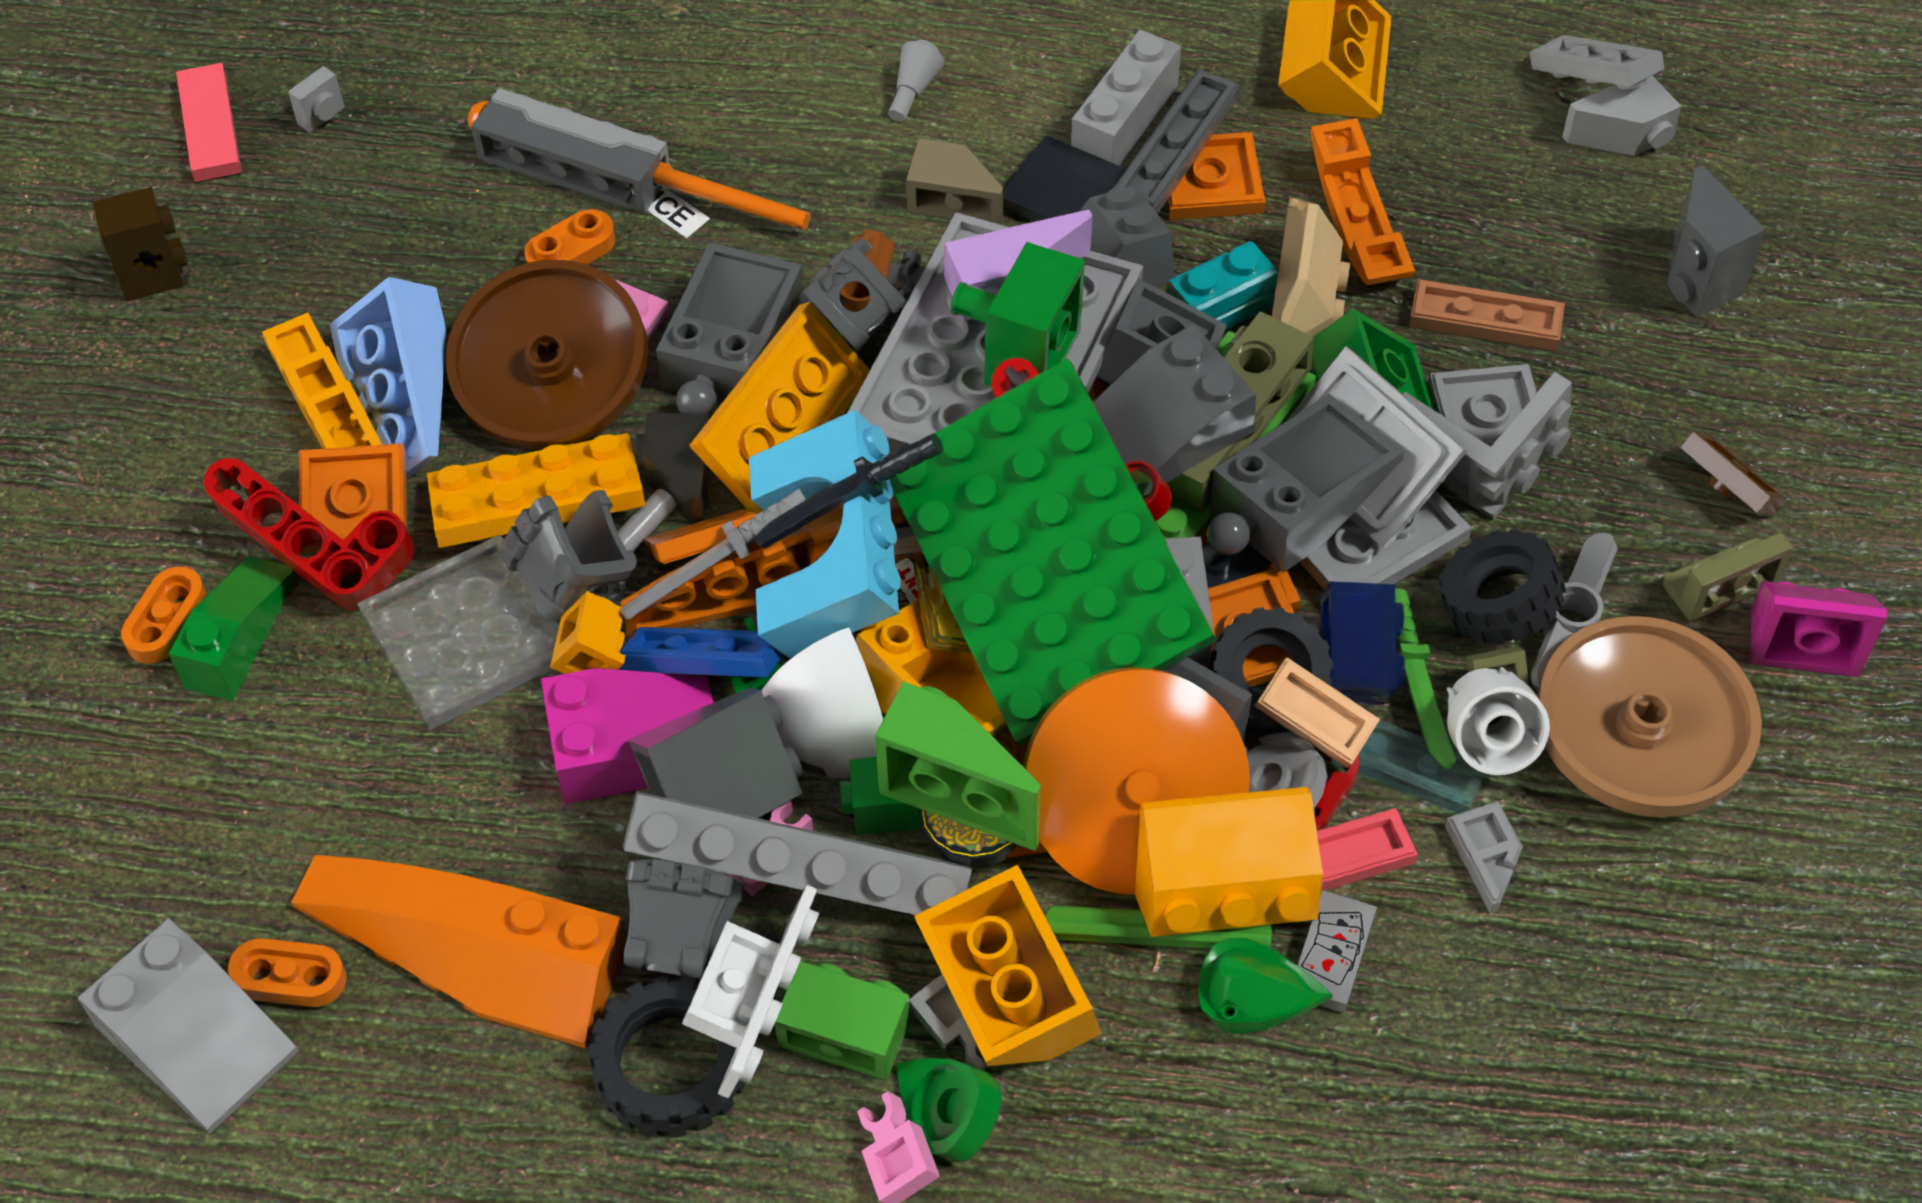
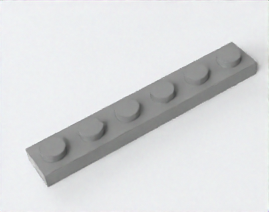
(790, 855)

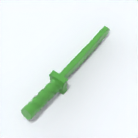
(1420, 687)

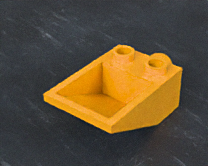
(898, 652)

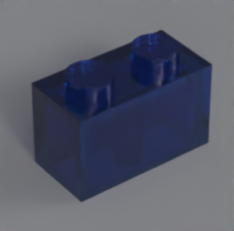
(1361, 632)

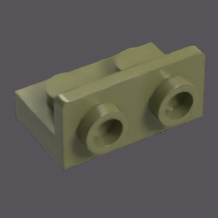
(1728, 575)

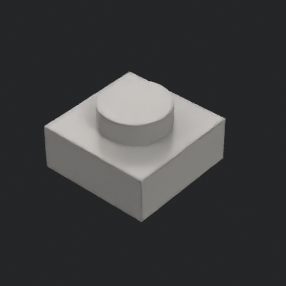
(316, 99)

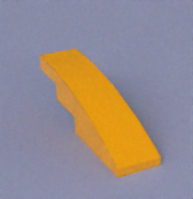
(319, 385)

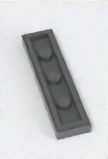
(1180, 137)

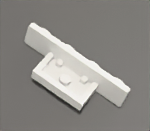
(739, 988)

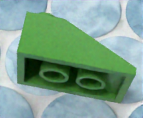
(951, 766)

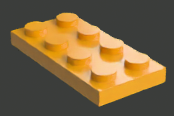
(792, 387)
(489, 495)

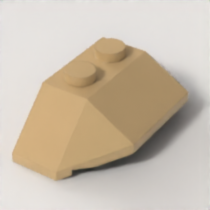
(1310, 270)

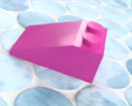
(596, 714)

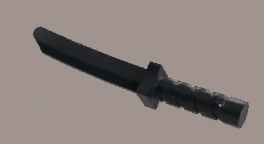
(866, 479)

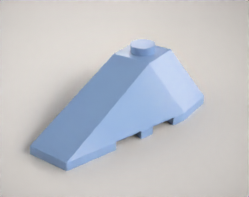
(396, 358)

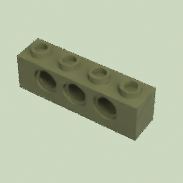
(1273, 364)

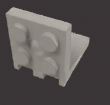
(1494, 474)

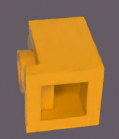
(589, 636)

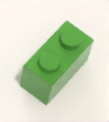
(843, 1019)

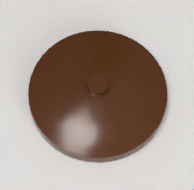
(547, 354)

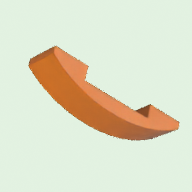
(1356, 204)

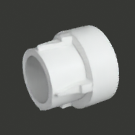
(1512, 740)

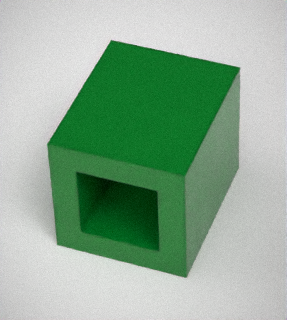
(872, 810)

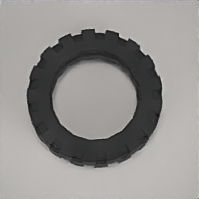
(633, 1106)

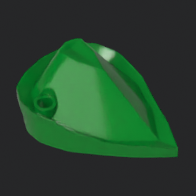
(1256, 985)
(951, 1104)

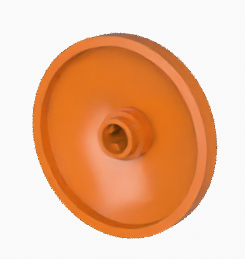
(1123, 744)

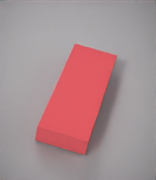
(208, 122)

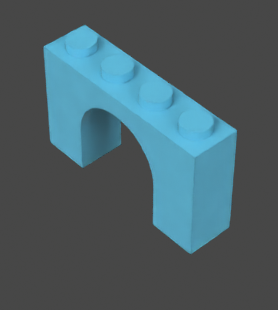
(857, 575)

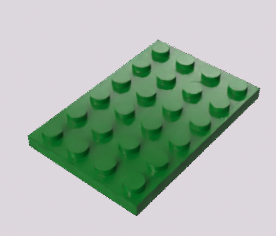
(1047, 548)

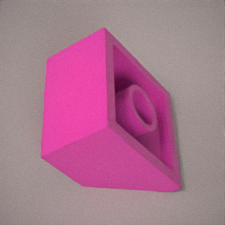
(1814, 628)

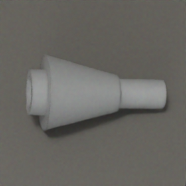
(917, 68)

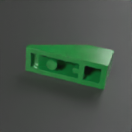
(230, 627)

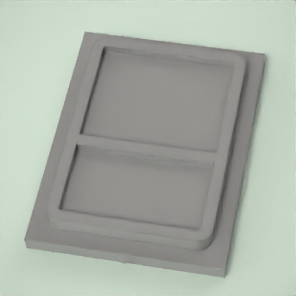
(1426, 447)

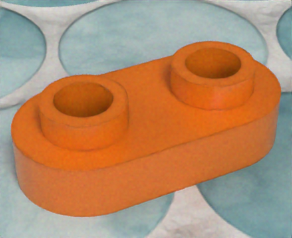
(578, 239)
(159, 616)
(291, 971)

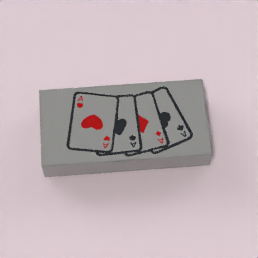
(1337, 945)

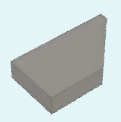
(1487, 849)

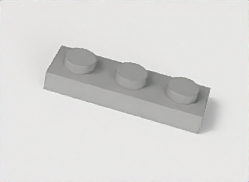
(1597, 61)

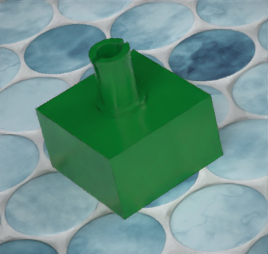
(1032, 313)

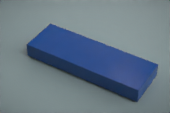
(699, 652)

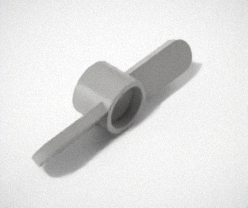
(1580, 596)

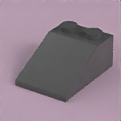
(1177, 406)

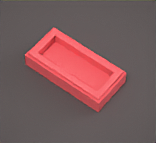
(1364, 848)

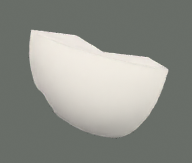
(827, 704)

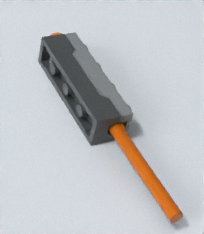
(597, 157)

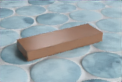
(1487, 315)

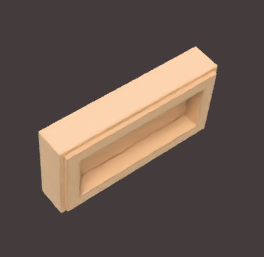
(1317, 712)

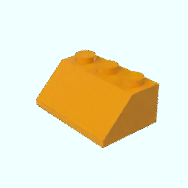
(1336, 56)
(1228, 861)
(1008, 972)

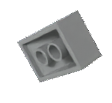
(187, 1025)

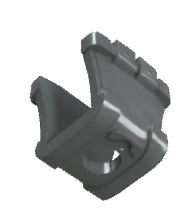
(884, 303)
(568, 561)
(676, 915)

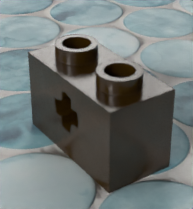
(140, 244)

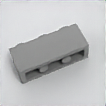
(1127, 98)

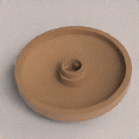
(1649, 716)

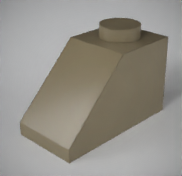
(951, 180)

